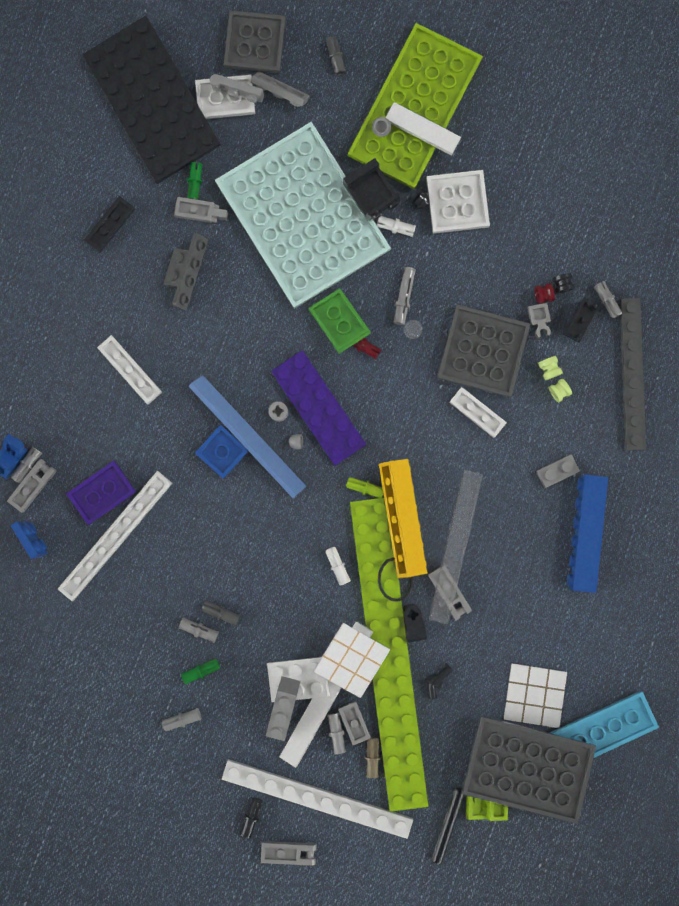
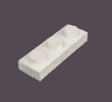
(477, 412)

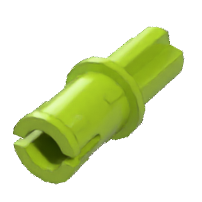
(365, 487)

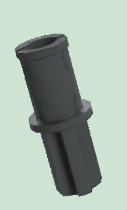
(336, 56)
(220, 613)

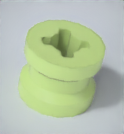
(560, 390)

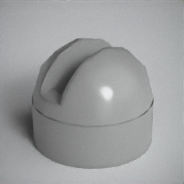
(296, 441)

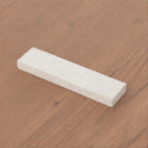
(423, 128)
(129, 369)

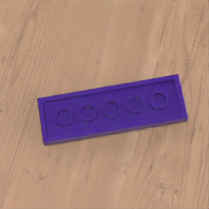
(318, 408)

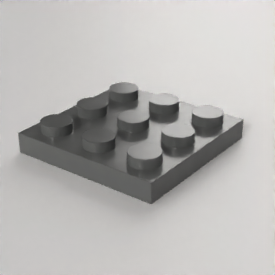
(254, 41)

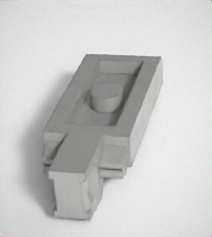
(199, 210)

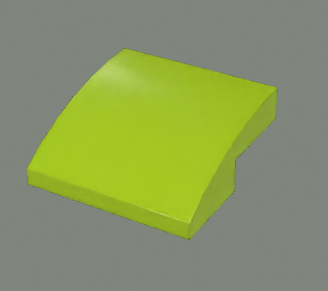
(484, 809)

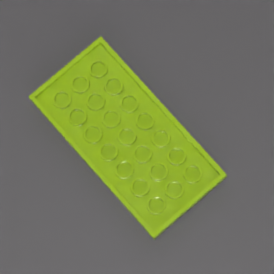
(426, 80)

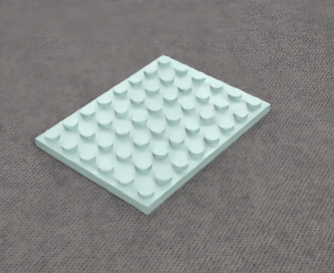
(301, 215)

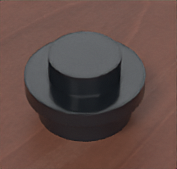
(421, 200)

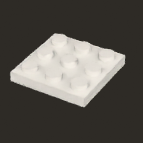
(457, 201)

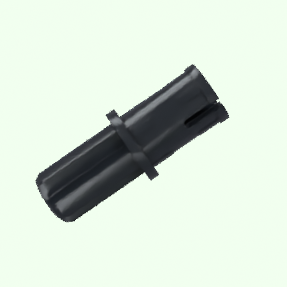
(251, 817)

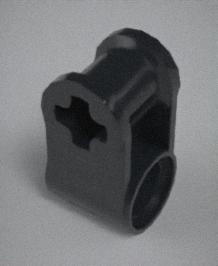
(414, 626)

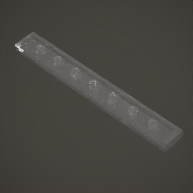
(455, 547)

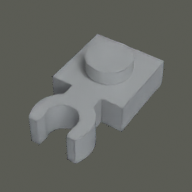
(539, 316)

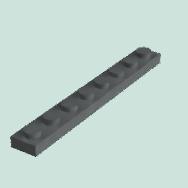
(632, 374)

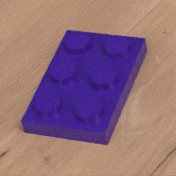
(101, 492)

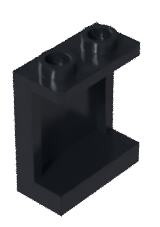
(371, 190)

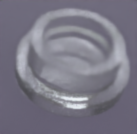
(412, 329)

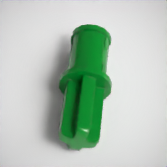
(194, 181)
(200, 671)

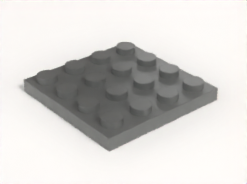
(483, 351)

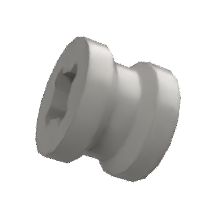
(280, 411)

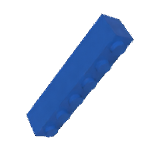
(588, 533)

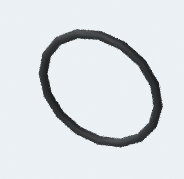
(380, 586)

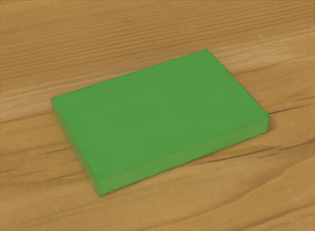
(339, 321)

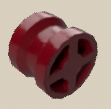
(544, 293)

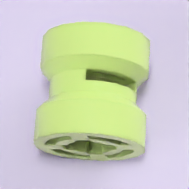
(550, 368)

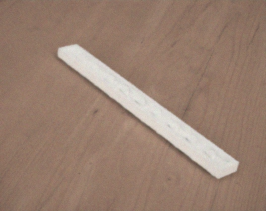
(317, 798)

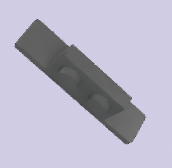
(184, 270)

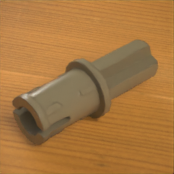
(372, 757)

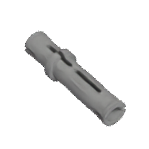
(402, 304)

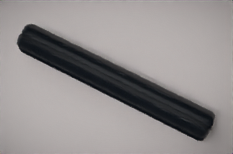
(448, 826)

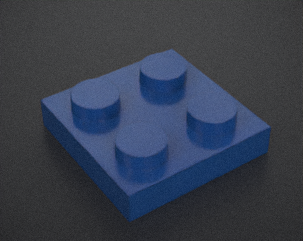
(222, 451)
(27, 536)

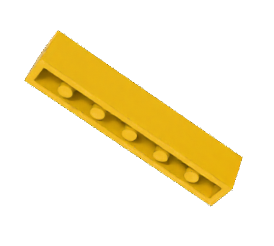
(403, 518)

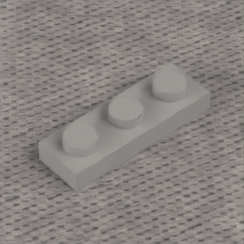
(280, 89)

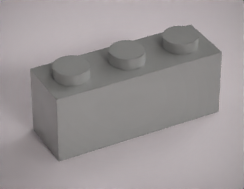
(283, 708)

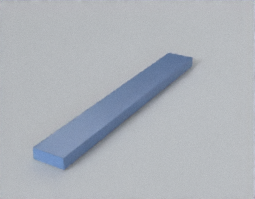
(247, 436)

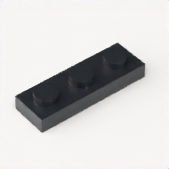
(109, 224)

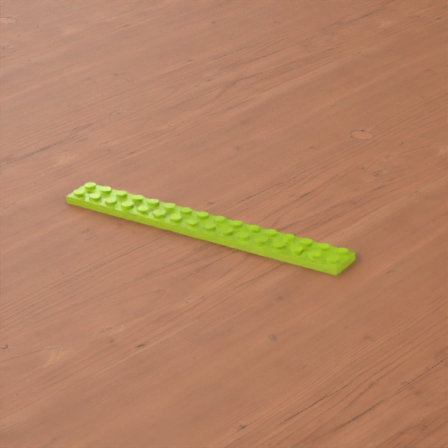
(393, 679)

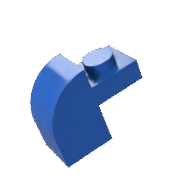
(10, 455)

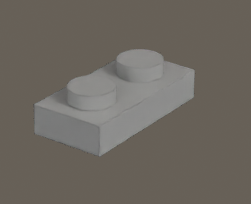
(557, 471)
(354, 723)

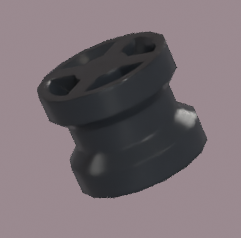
(563, 283)

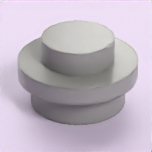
(381, 126)

